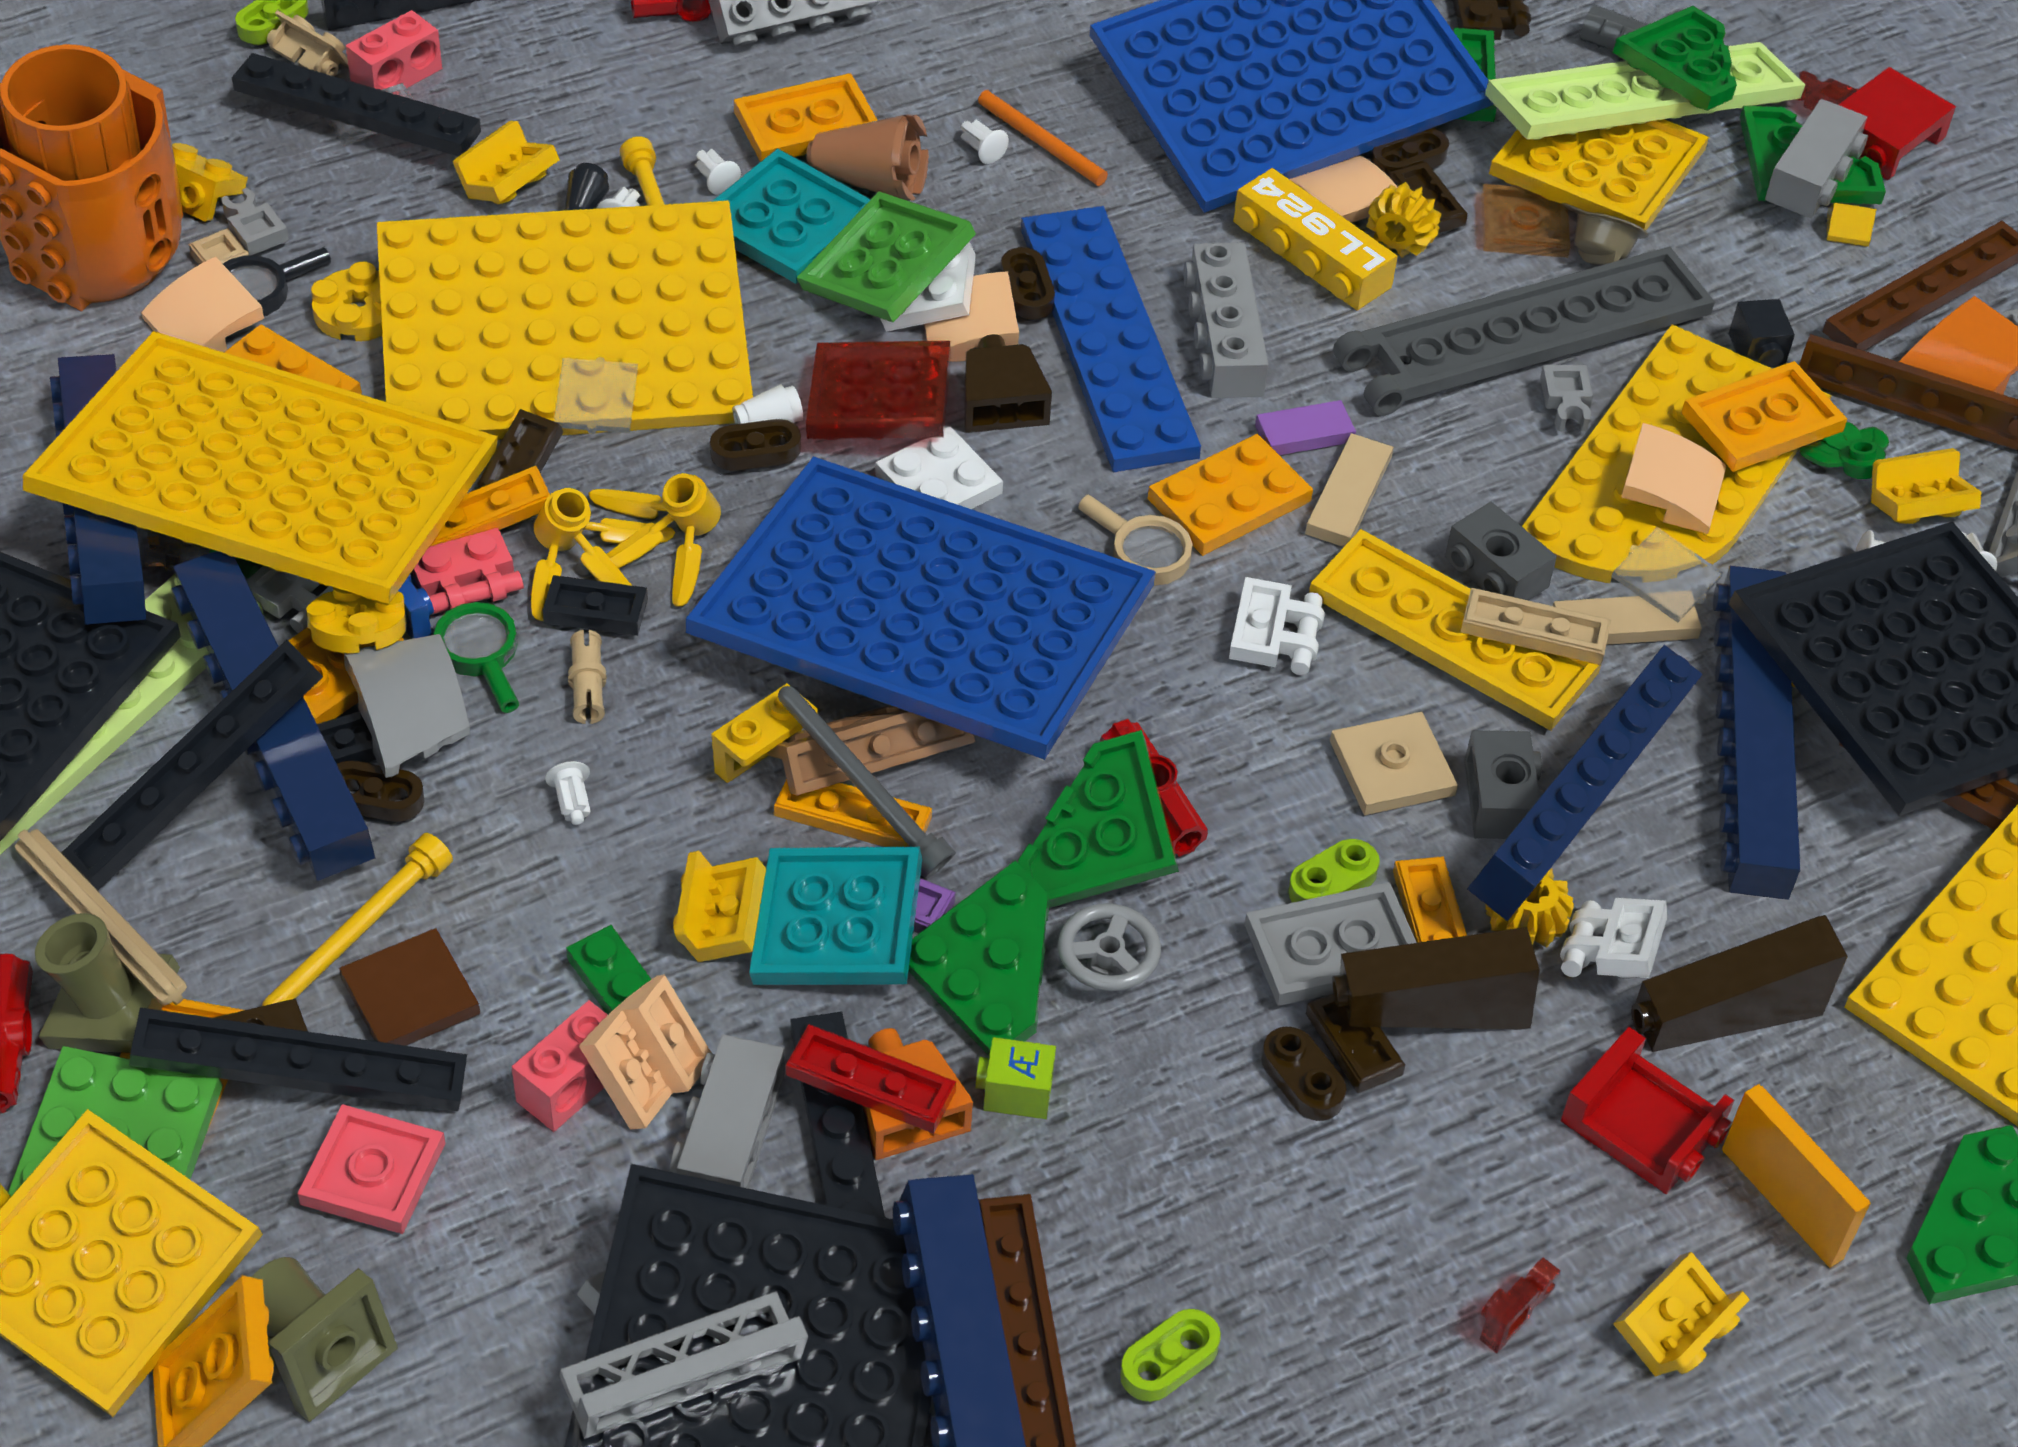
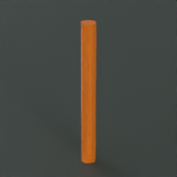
(1043, 138)

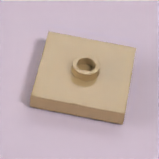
(1393, 763)

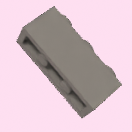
(1817, 159)
(732, 1112)

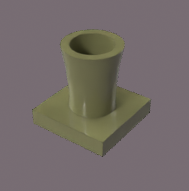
(97, 992)
(322, 1338)

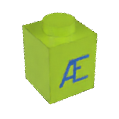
(1017, 1077)

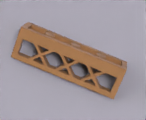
(876, 738)

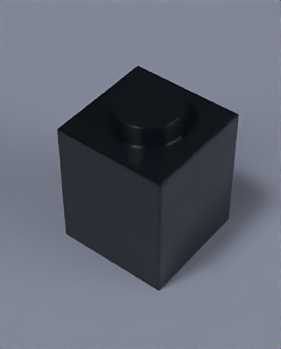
(1762, 332)

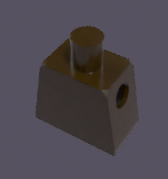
(1004, 387)

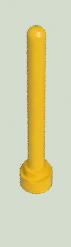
(639, 159)
(426, 858)

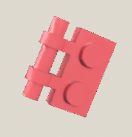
(467, 571)

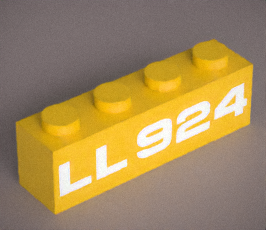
(1315, 239)

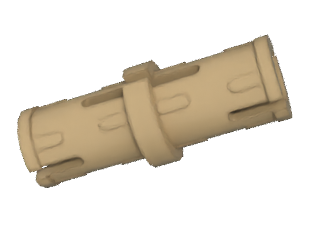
(587, 677)

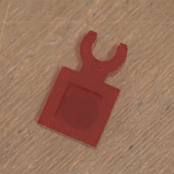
(1829, 90)
(1510, 1310)

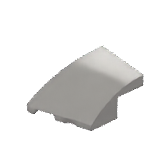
(408, 699)

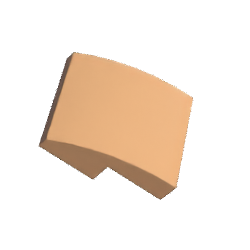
(1346, 186)
(203, 306)
(989, 313)
(1675, 477)
(646, 1051)

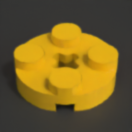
(333, 301)
(345, 620)

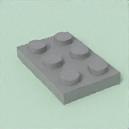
(1305, 939)

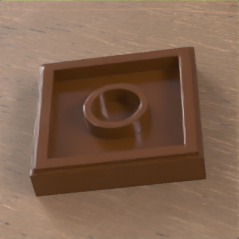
(409, 990)

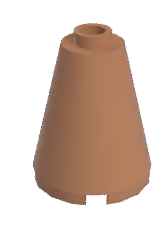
(875, 155)

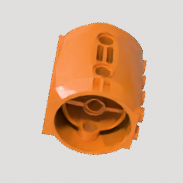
(85, 176)

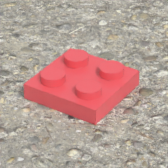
(371, 1169)

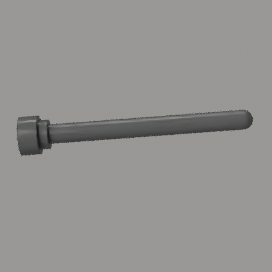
(934, 851)

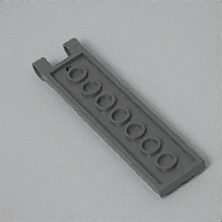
(1524, 327)

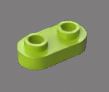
(259, 18)
(1335, 870)
(1167, 1358)

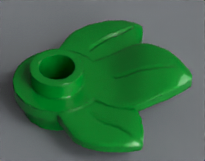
(1849, 449)

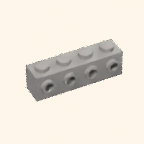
(745, 19)
(1227, 320)

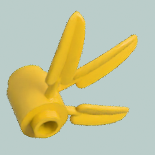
(691, 508)
(561, 527)

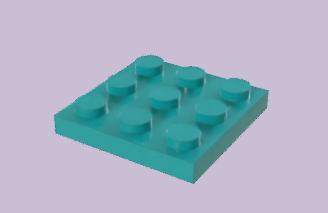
(788, 213)
(836, 916)

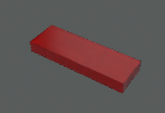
(871, 1078)

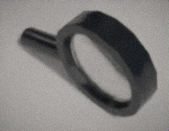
(268, 280)

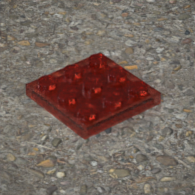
(879, 390)

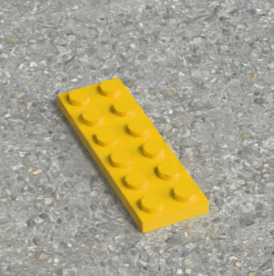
(1425, 616)

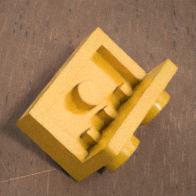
(503, 164)
(204, 181)
(1922, 486)
(751, 735)
(719, 907)
(1679, 1317)

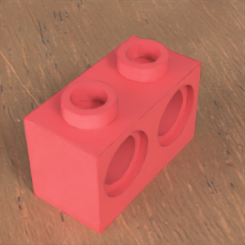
(395, 53)
(555, 1075)

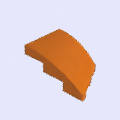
(1970, 346)

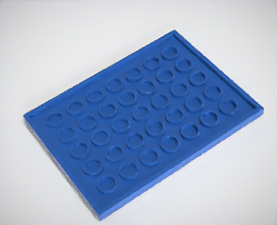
(1285, 82)
(924, 605)

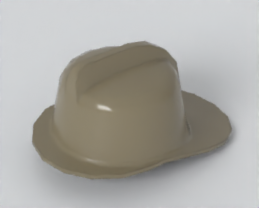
(1604, 237)

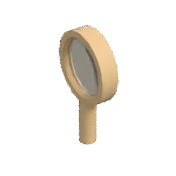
(1145, 540)

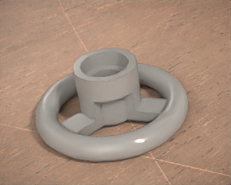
(1107, 959)

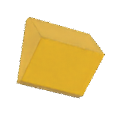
(1850, 224)

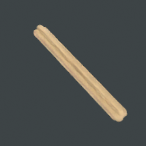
(83, 897)

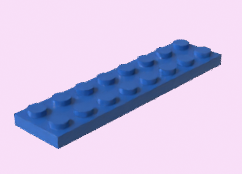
(1111, 341)

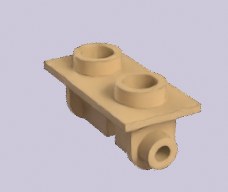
(296, 35)

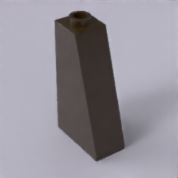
(1442, 983)
(1743, 988)

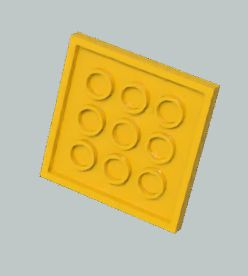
(1605, 171)
(110, 1260)

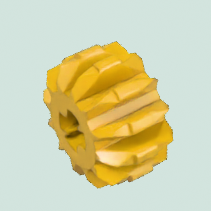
(1403, 219)
(1543, 912)

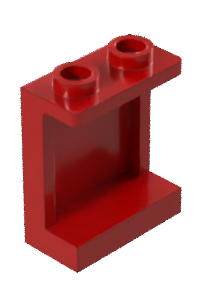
(1898, 117)
(1645, 1115)

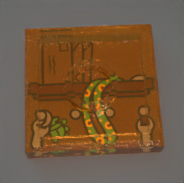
(1523, 222)

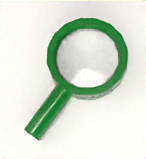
(481, 643)

